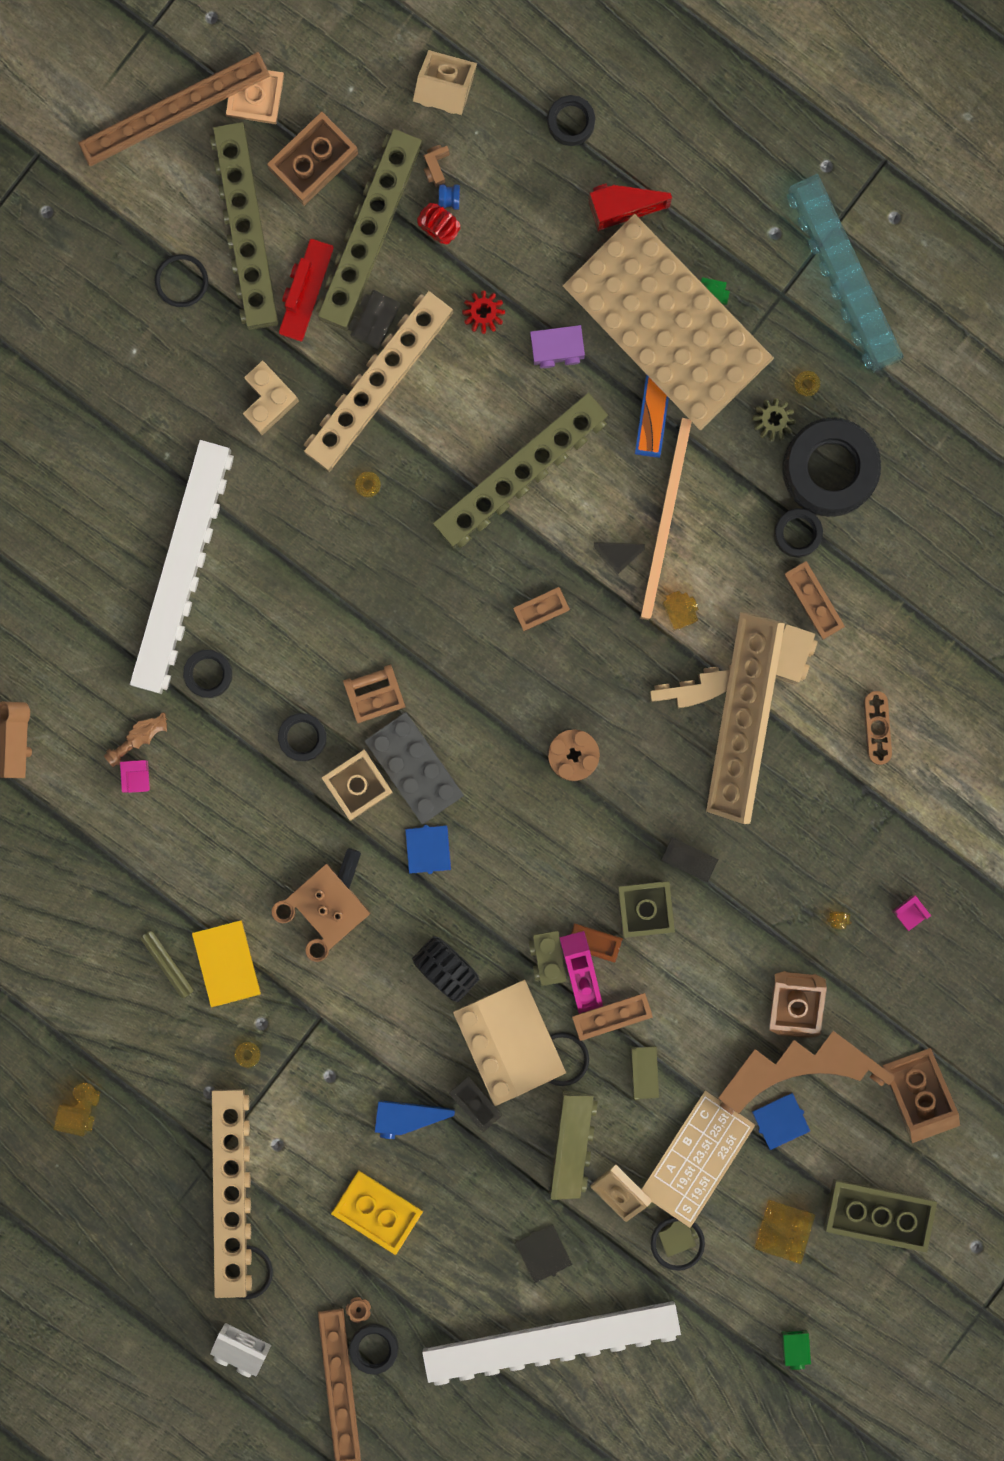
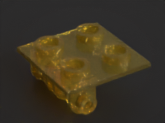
(785, 1231)

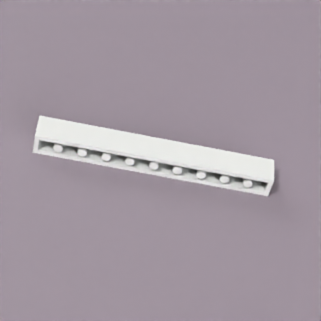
(181, 566)
(551, 1342)

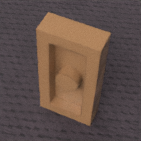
(541, 609)

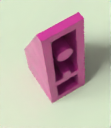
(581, 971)

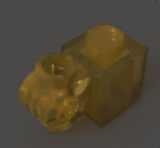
(78, 1118)

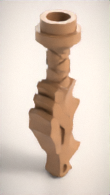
(141, 734)

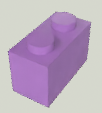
(557, 346)

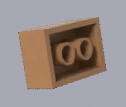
(312, 158)

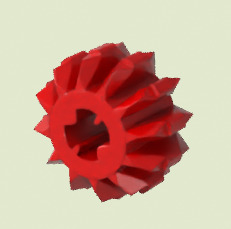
(438, 223)
(490, 317)

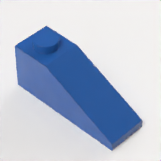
(401, 1118)

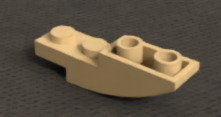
(711, 685)

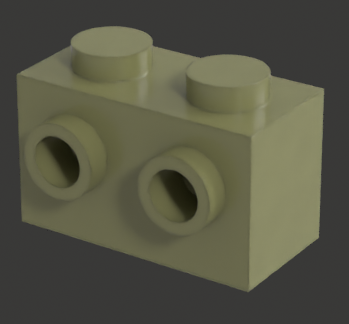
(549, 958)

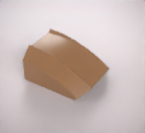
(797, 1004)

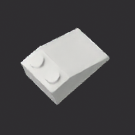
(239, 1350)

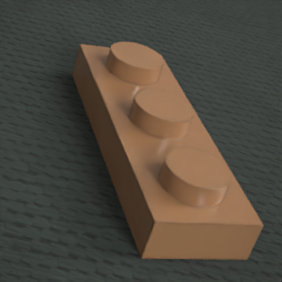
(814, 600)
(612, 1016)

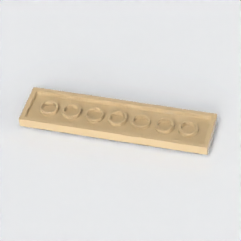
(745, 717)

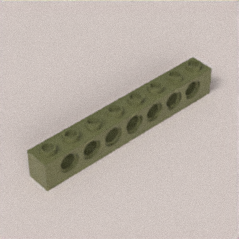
(235, 136)
(396, 143)
(585, 408)

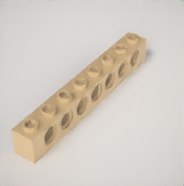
(427, 305)
(225, 1284)

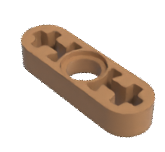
(885, 720)

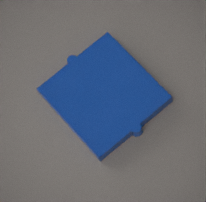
(428, 849)
(781, 1121)

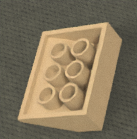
(509, 1042)

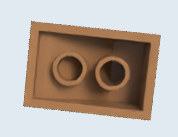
(922, 1095)

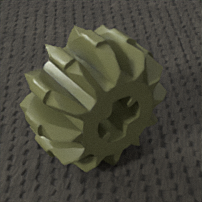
(782, 424)

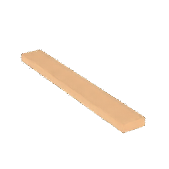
(665, 520)

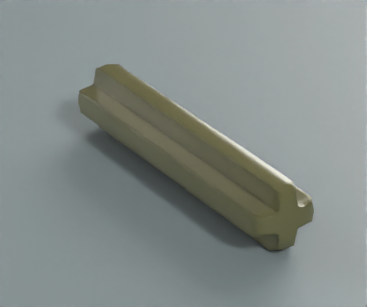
(166, 964)

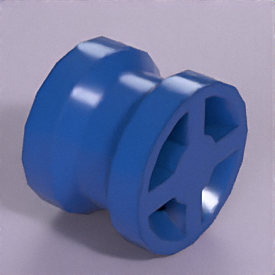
(449, 196)

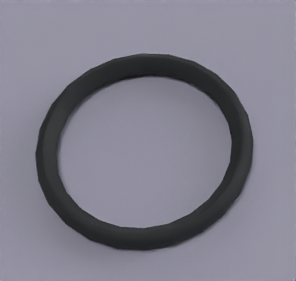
(181, 257)
(586, 1059)
(676, 1267)
(270, 1272)

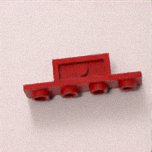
(305, 289)

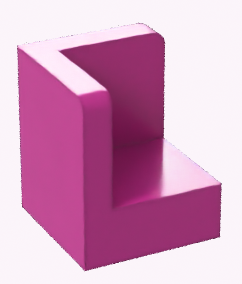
(135, 776)
(911, 913)

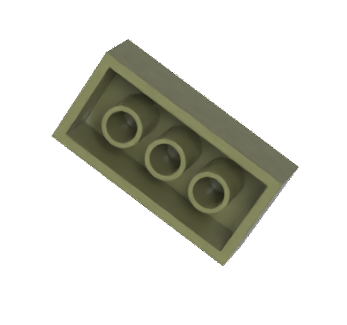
(880, 1215)

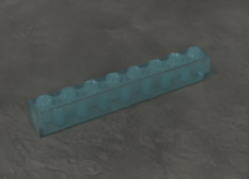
(845, 273)

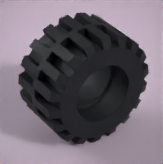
(445, 969)

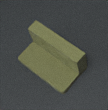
(644, 1072)

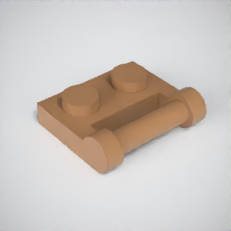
(375, 702)

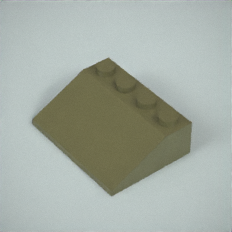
(571, 1145)

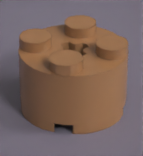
(567, 768)

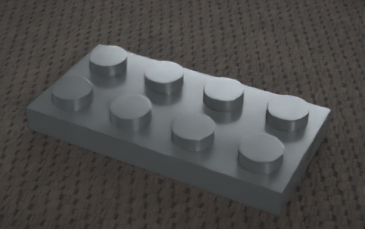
(414, 768)

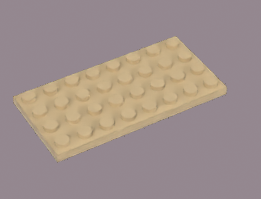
(668, 322)

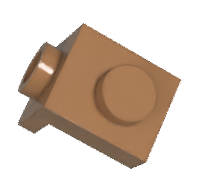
(433, 171)

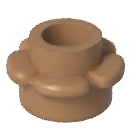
(356, 1316)

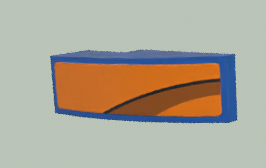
(651, 420)

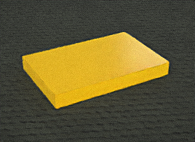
(226, 963)
(377, 1212)

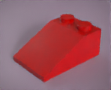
(619, 203)

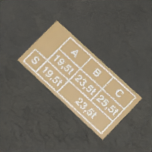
(697, 1159)

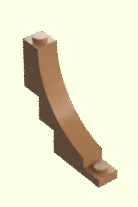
(833, 1057)

